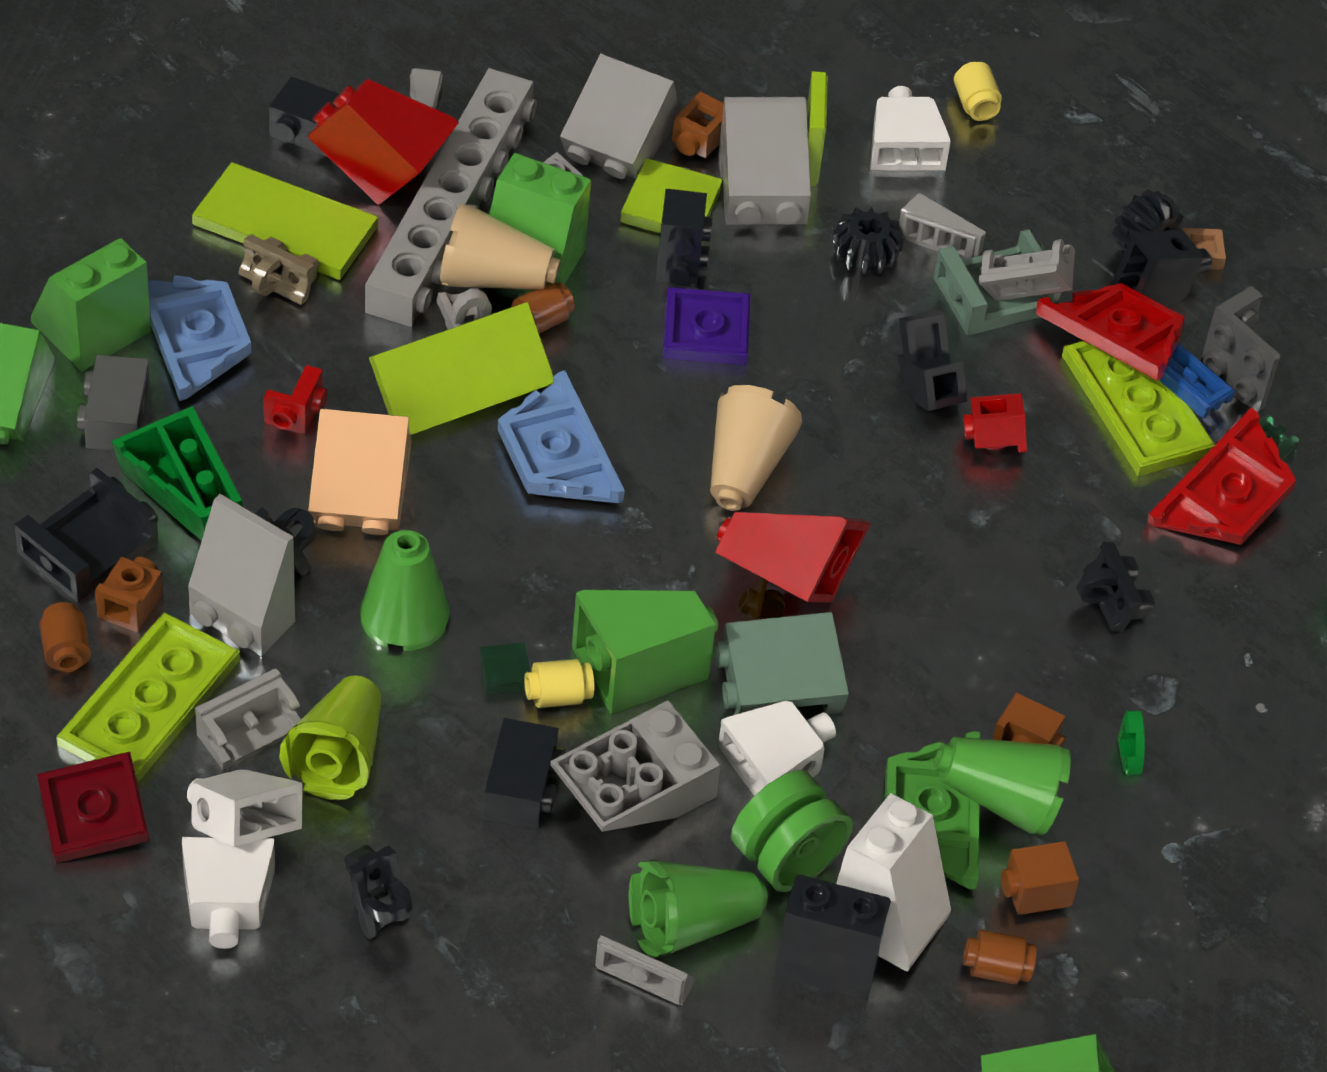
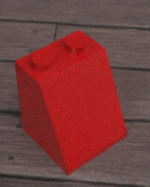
(379, 136)
(794, 551)

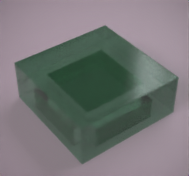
(504, 667)

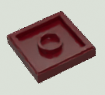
(93, 807)

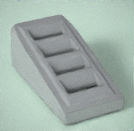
(427, 87)
(930, 226)

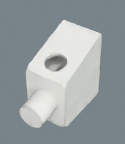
(908, 134)
(774, 742)
(232, 807)
(227, 886)

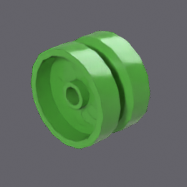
(791, 829)

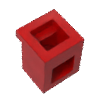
(996, 422)

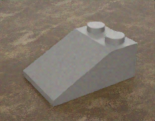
(243, 577)

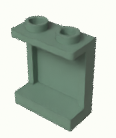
(971, 302)
(782, 661)

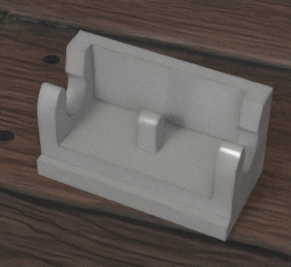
(1028, 273)
(247, 719)

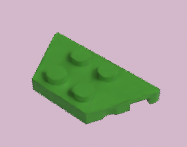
(954, 815)

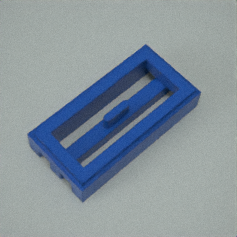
(1185, 384)

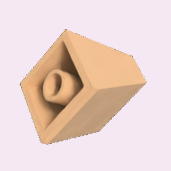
(359, 471)

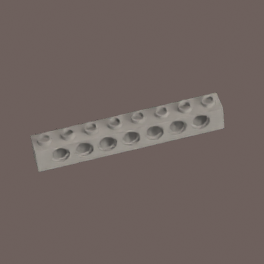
(461, 174)

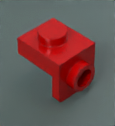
(297, 410)

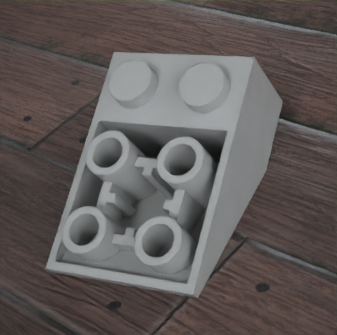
(641, 771)

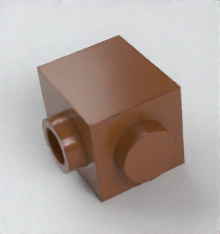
(1040, 878)

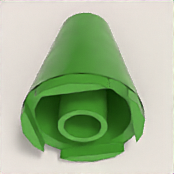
(405, 595)
(1007, 778)
(690, 903)

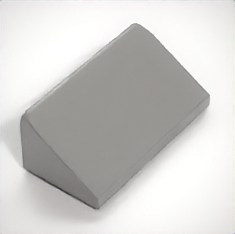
(643, 971)

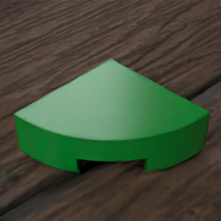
(1132, 742)

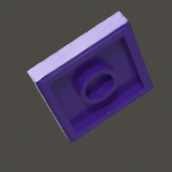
(707, 326)

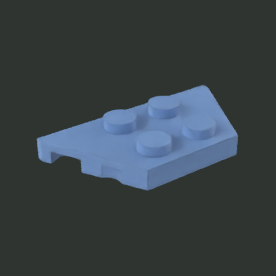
(196, 330)
(558, 446)

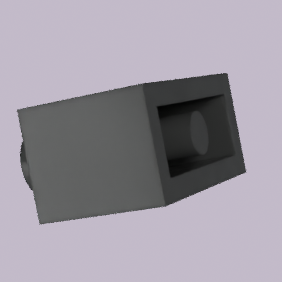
(116, 399)

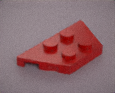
(1120, 324)
(1229, 487)

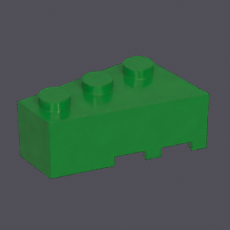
(177, 467)

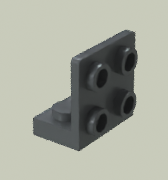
(1238, 352)

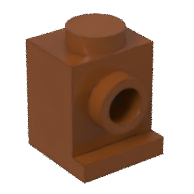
(695, 133)
(133, 585)
(1030, 722)

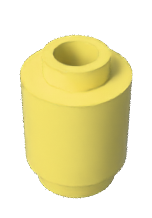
(978, 90)
(559, 683)

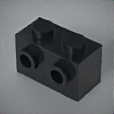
(681, 238)

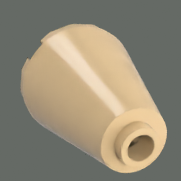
(495, 255)
(749, 443)

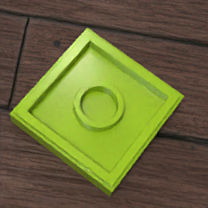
(816, 123)
(647, 195)

